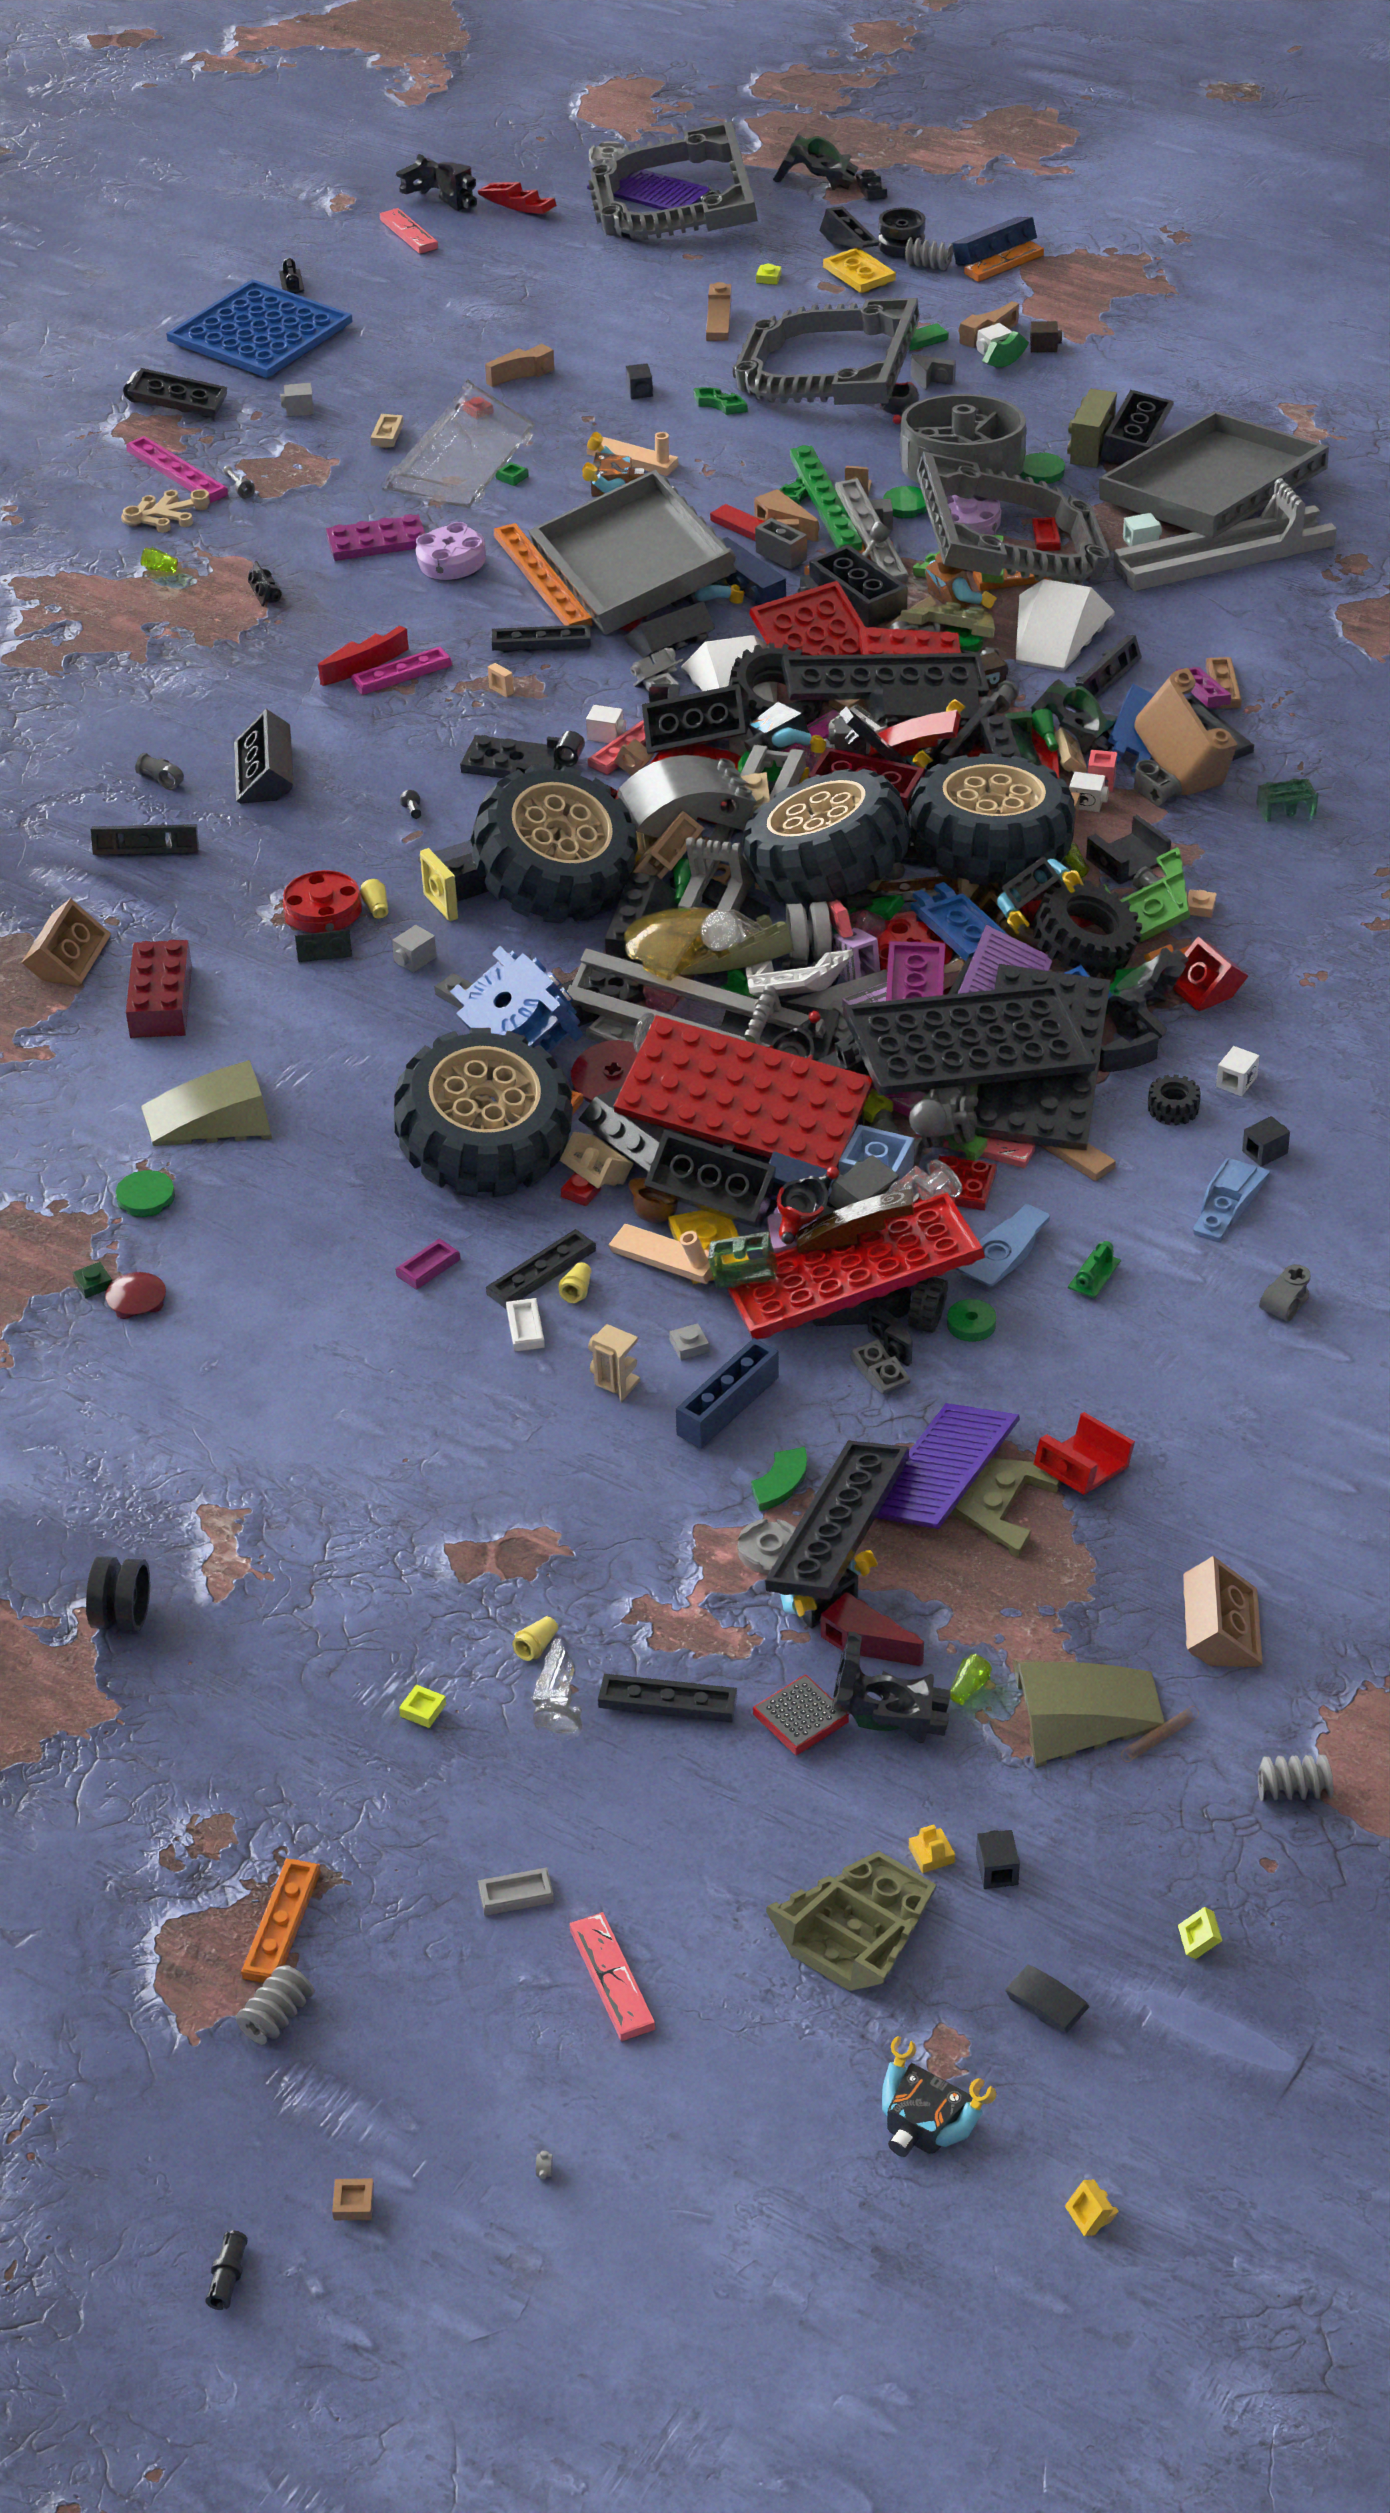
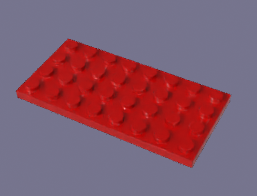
(743, 1094)
(842, 1277)

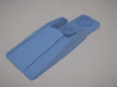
(1228, 1197)
(1007, 1245)

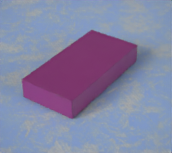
(427, 1264)

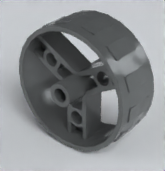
(966, 429)

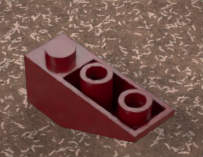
(879, 1633)

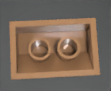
(66, 946)
(1221, 1616)

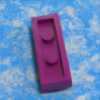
(1208, 690)

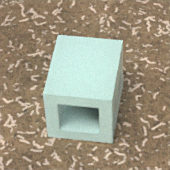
(1141, 529)

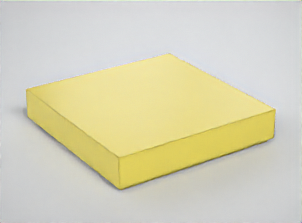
(439, 884)

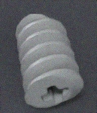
(928, 255)
(1295, 1776)
(274, 2004)

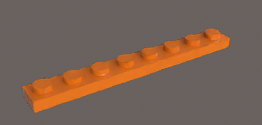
(541, 576)

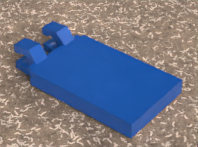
(1124, 733)
(953, 918)

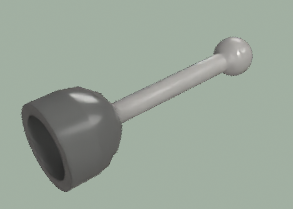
(241, 484)
(879, 534)

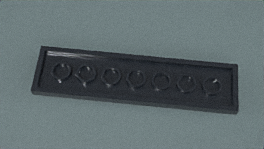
(859, 675)
(837, 1520)

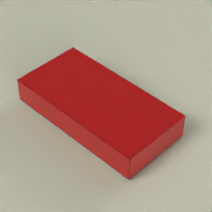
(1046, 534)

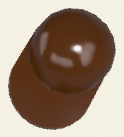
(649, 1205)

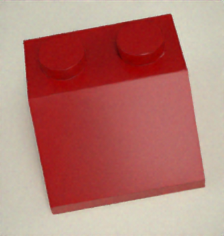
(1208, 976)

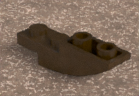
(986, 899)

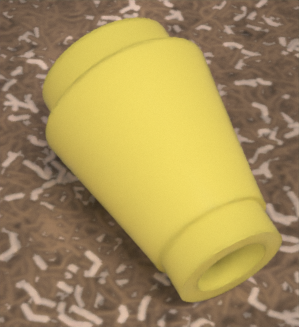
(374, 896)
(575, 1283)
(534, 1639)

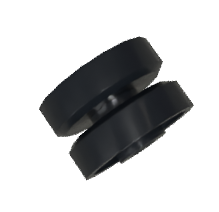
(897, 227)
(118, 1593)

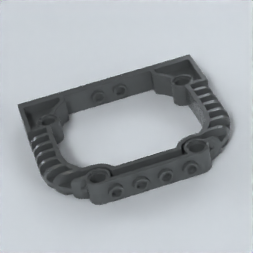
(719, 211)
(849, 385)
(986, 553)

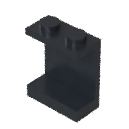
(1130, 853)

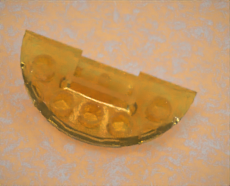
(667, 939)

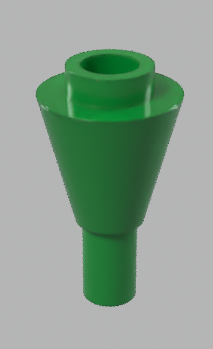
(1044, 727)
(682, 877)

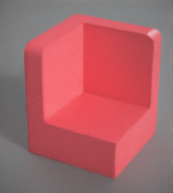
(1103, 764)

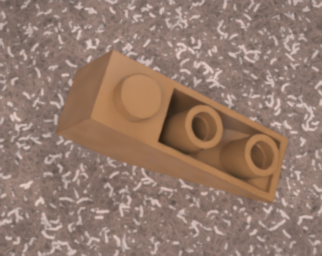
(779, 506)

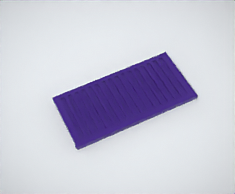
(658, 190)
(946, 1464)

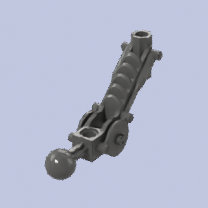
(945, 1114)

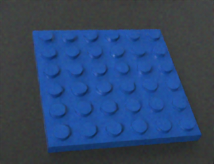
(259, 328)

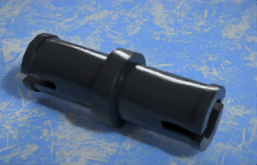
(226, 2270)

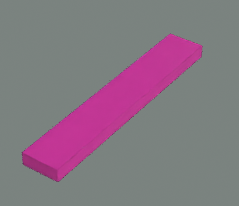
(175, 468)

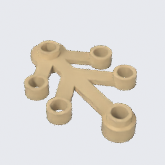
(165, 508)

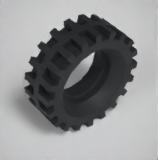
(766, 666)
(1079, 947)

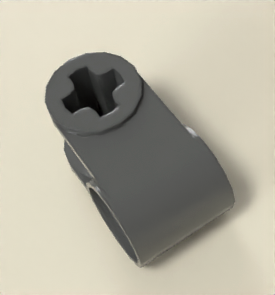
(1155, 782)
(1287, 1292)

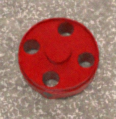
(322, 901)
(907, 931)

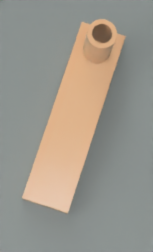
(642, 457)
(678, 1257)

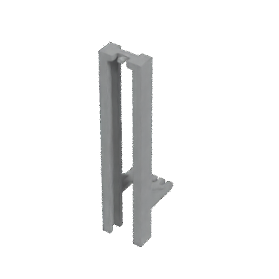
(1279, 532)
(705, 859)
(763, 1009)

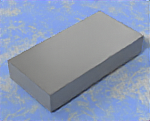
(515, 1891)

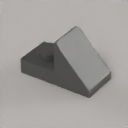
(932, 369)

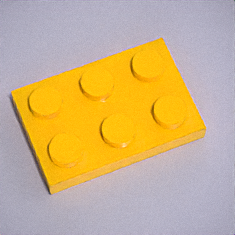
(859, 270)
(707, 1227)

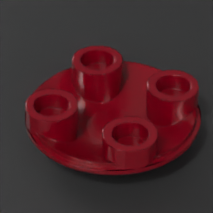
(135, 1294)

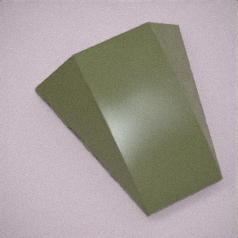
(757, 948)
(209, 1109)
(1084, 1705)
(854, 1922)

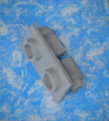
(664, 663)

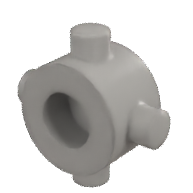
(544, 2164)

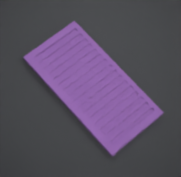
(997, 949)

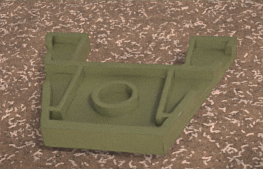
(952, 614)
(994, 1494)

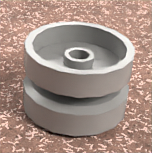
(812, 932)

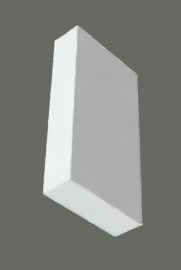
(525, 1324)

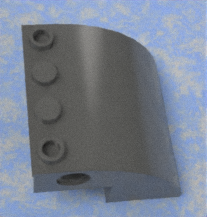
(688, 785)

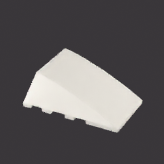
(1057, 623)
(713, 662)
(797, 980)

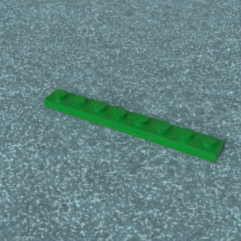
(825, 497)

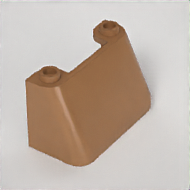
(1180, 739)

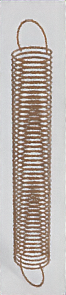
(1157, 1729)

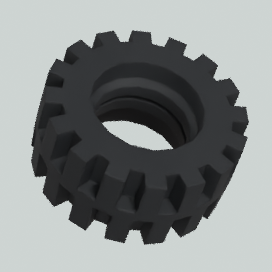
(1175, 1111)
(927, 1304)

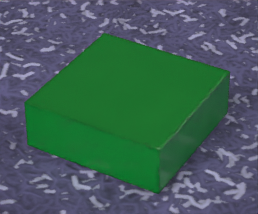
(512, 474)

